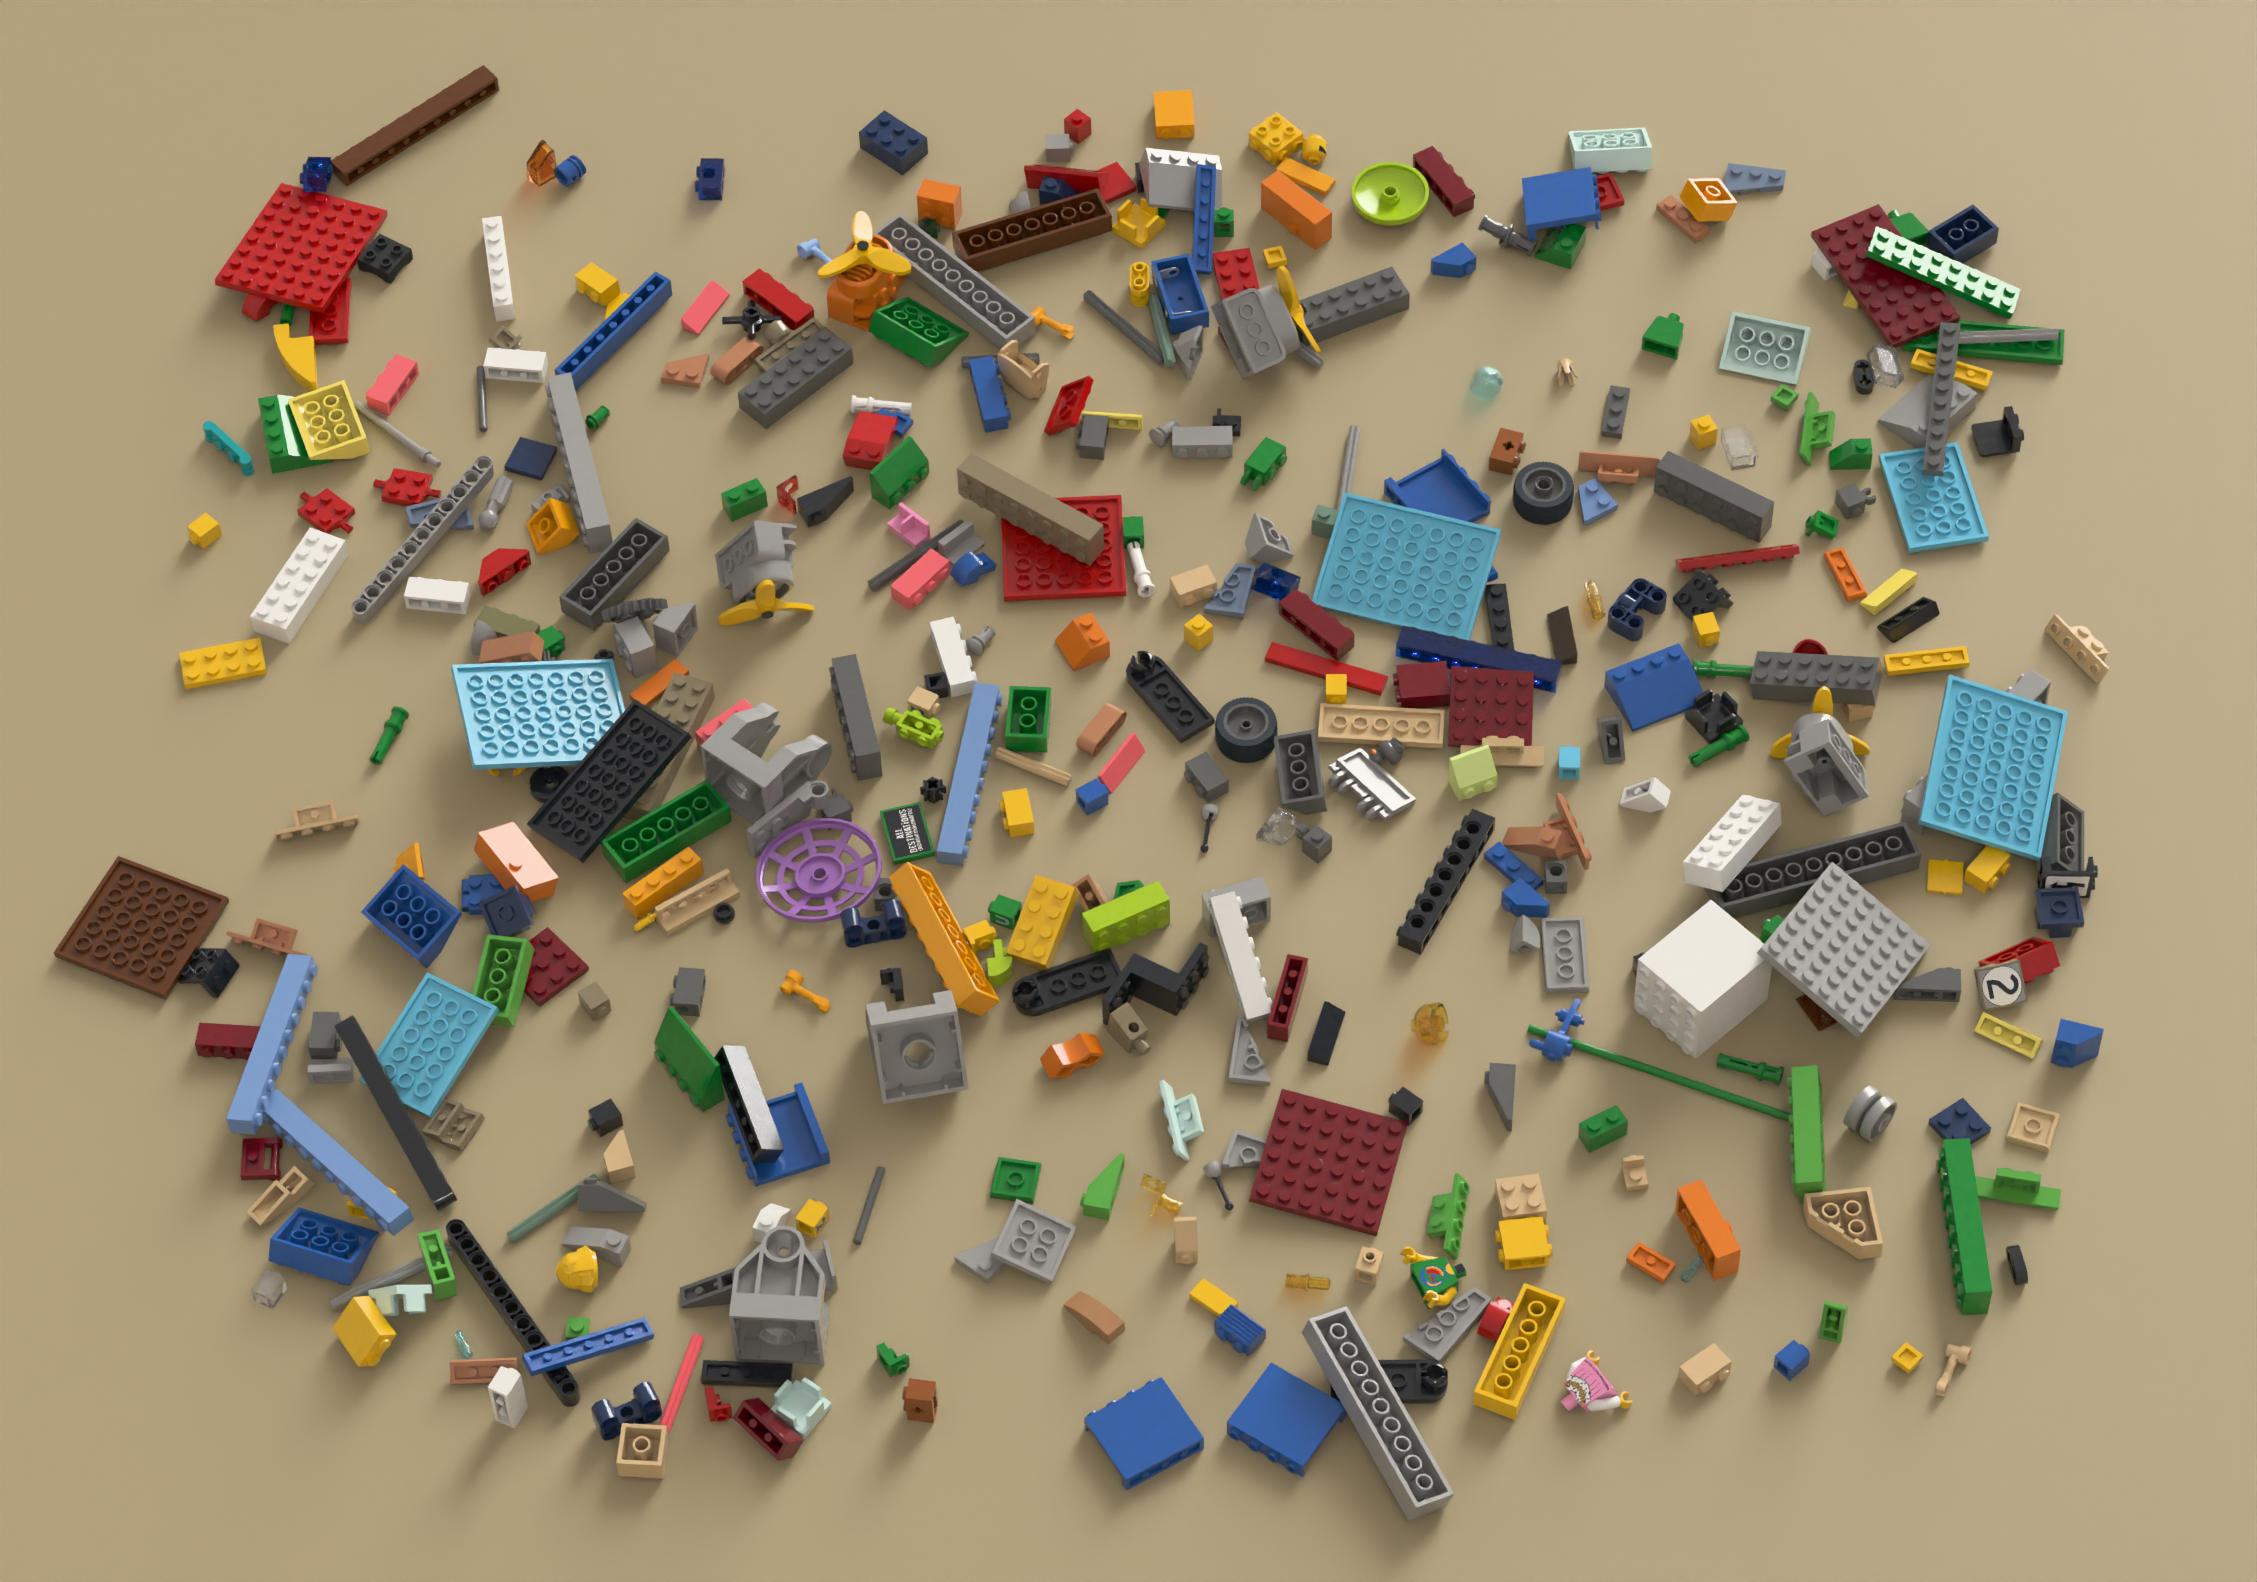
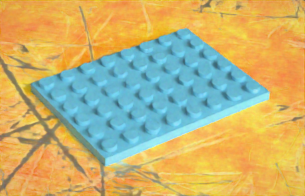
(1406, 567)
(536, 710)
(1993, 767)

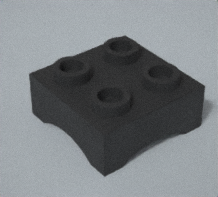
(384, 258)

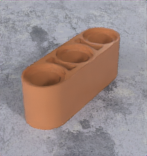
(736, 360)
(1101, 729)

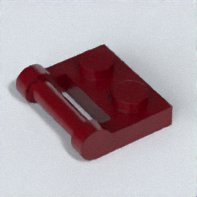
(254, 1159)

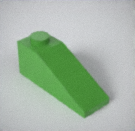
(1102, 1192)
(437, 1265)
(1833, 1321)

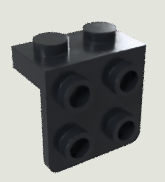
(1999, 436)
(1701, 596)
(211, 969)

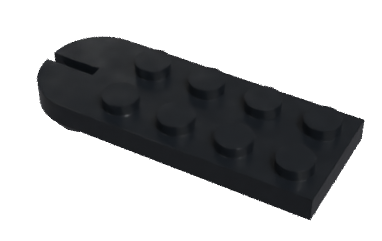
(1167, 696)
(1066, 983)
(1414, 1380)

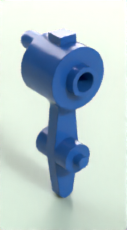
(1558, 1044)

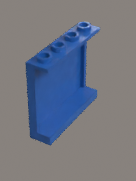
(1560, 199)
(1441, 490)
(800, 1137)
(1285, 1419)
(1145, 1432)

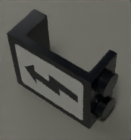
(2062, 879)

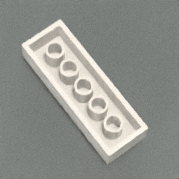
(299, 585)
(1732, 843)

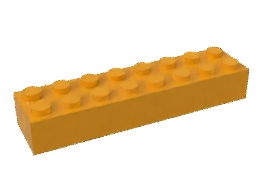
(943, 939)

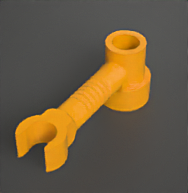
(1065, 330)
(793, 983)

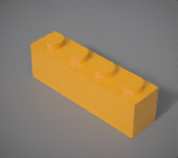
(663, 883)

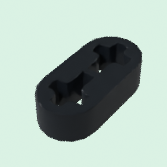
(1859, 377)
(2017, 1264)

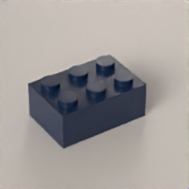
(893, 142)
(1963, 235)

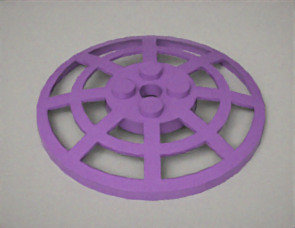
(815, 865)

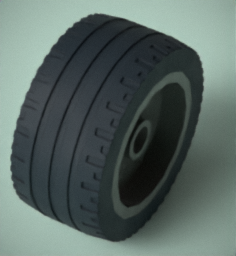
(1543, 493)
(1246, 730)

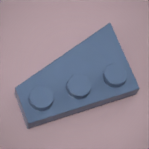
(1752, 178)
(418, 512)
(1234, 594)

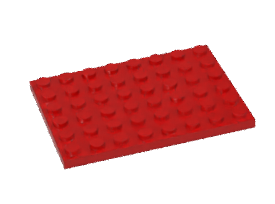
(301, 248)

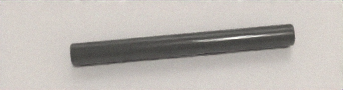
(482, 399)
(869, 1205)

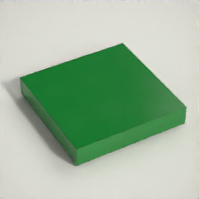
(1015, 1180)

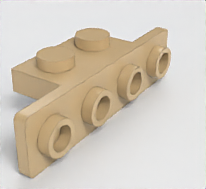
(2080, 647)
(1511, 752)
(315, 817)

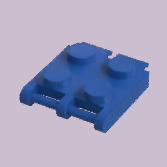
(478, 889)

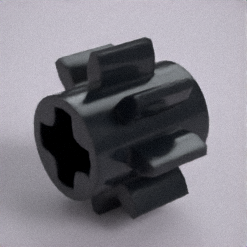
(933, 790)

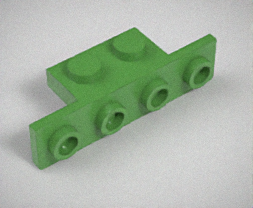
(1817, 429)
(2018, 1188)
(1448, 1216)

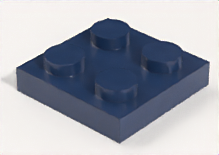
(1959, 1122)

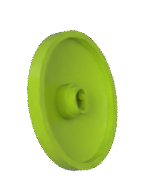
(1390, 193)

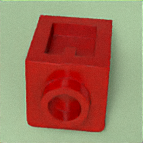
(717, 1411)

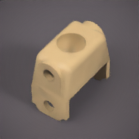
(1022, 372)

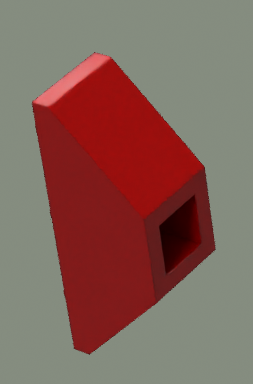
(501, 567)

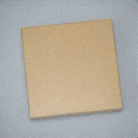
(2032, 1127)

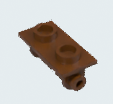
(1816, 1014)

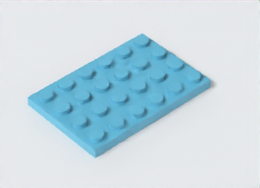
(1933, 509)
(433, 1042)

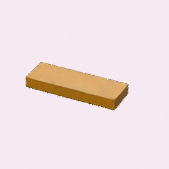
(1306, 176)

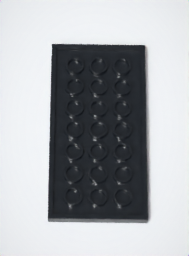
(609, 780)

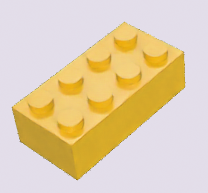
(1042, 923)

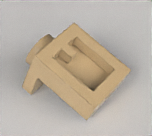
(1634, 1173)

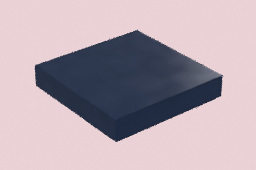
(530, 458)

